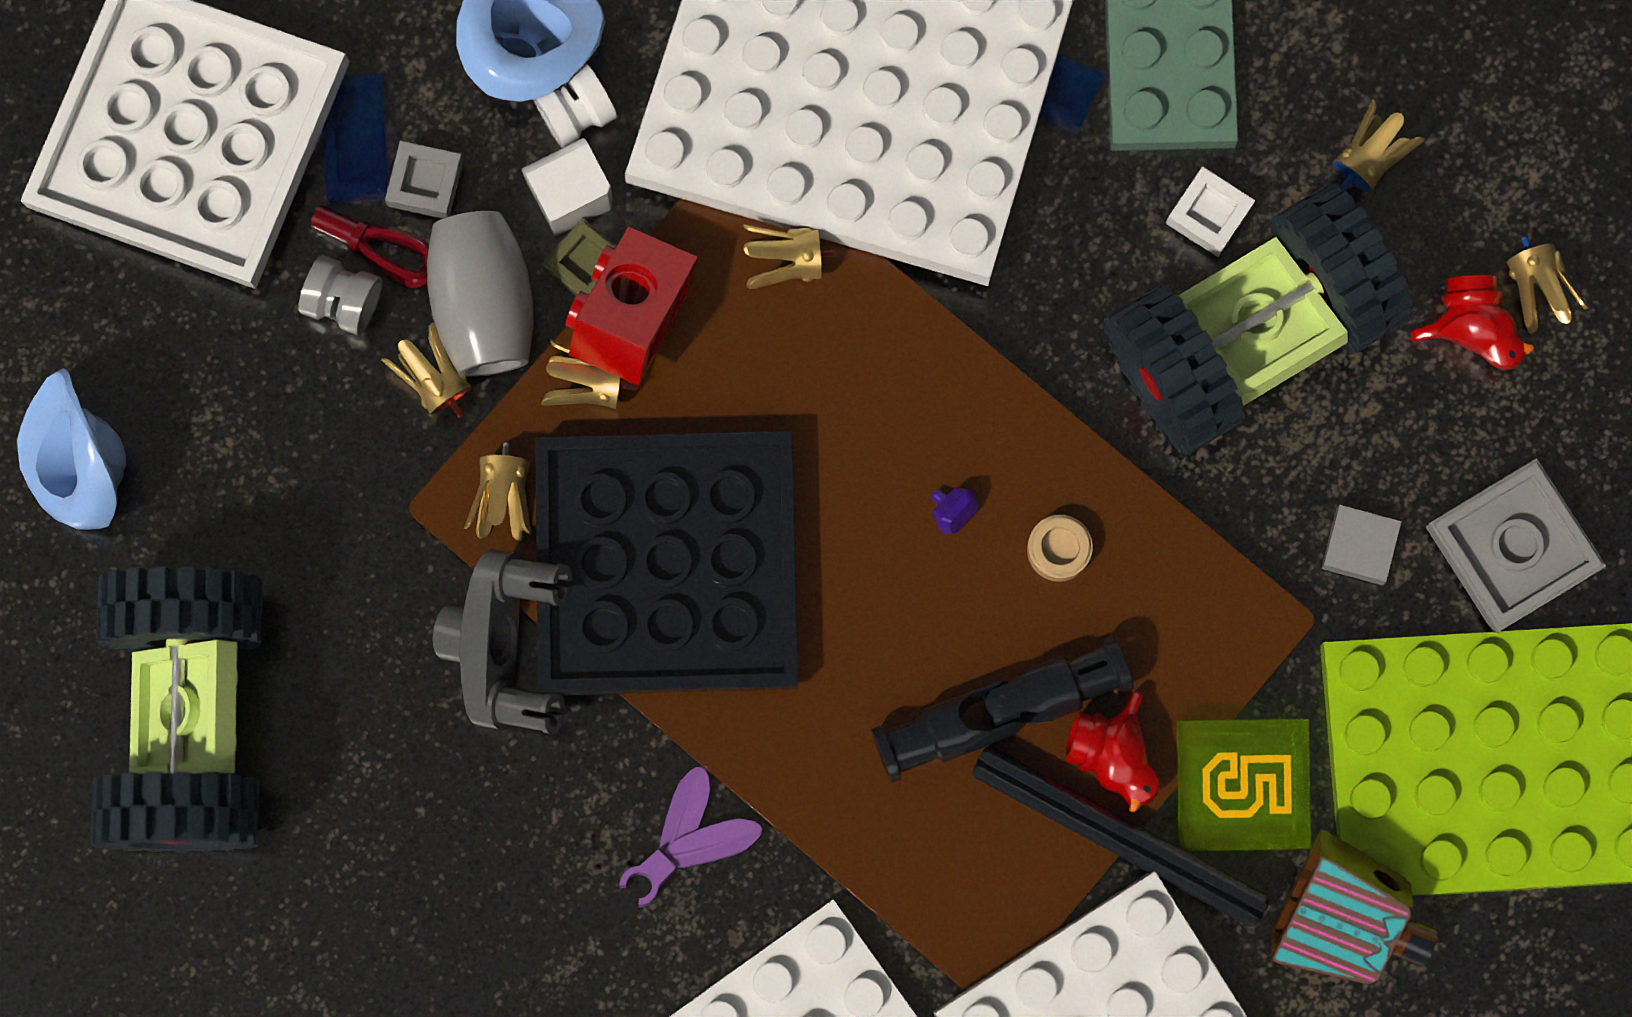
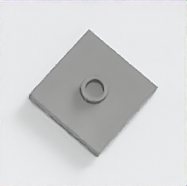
(1515, 546)

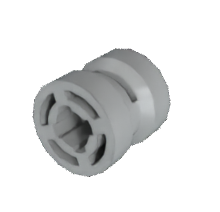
(340, 295)

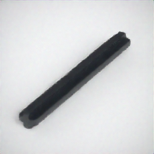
(1120, 836)

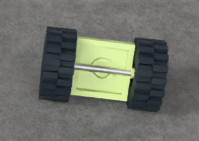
(1260, 318)
(183, 710)

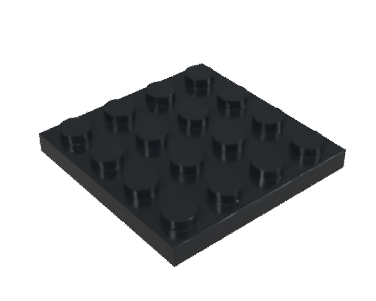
(672, 562)

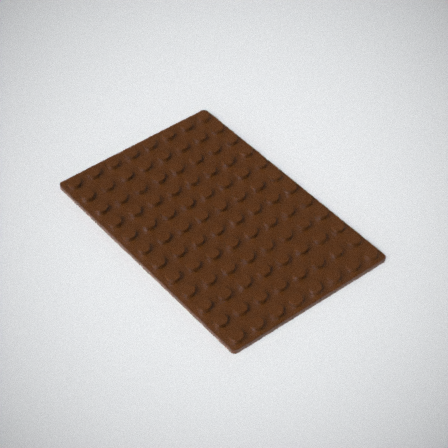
(890, 610)

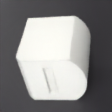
(569, 186)

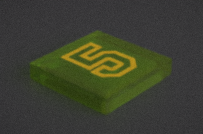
(1243, 784)

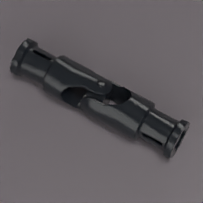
(1035, 696)

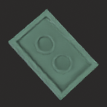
(1171, 74)

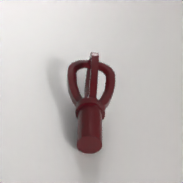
(359, 234)

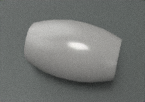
(480, 293)

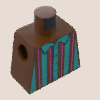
(1348, 916)

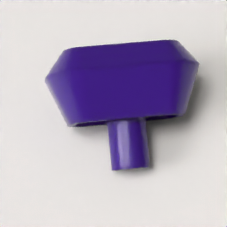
(954, 508)

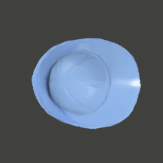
(526, 45)
(70, 457)

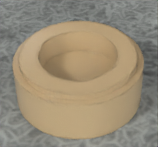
(1059, 548)

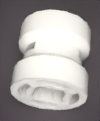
(576, 107)

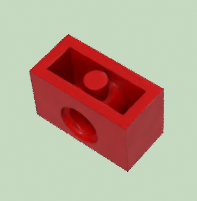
(624, 335)

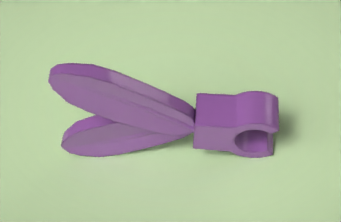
(684, 844)

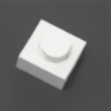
(1210, 212)

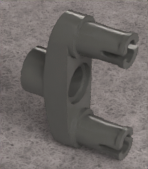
(486, 640)

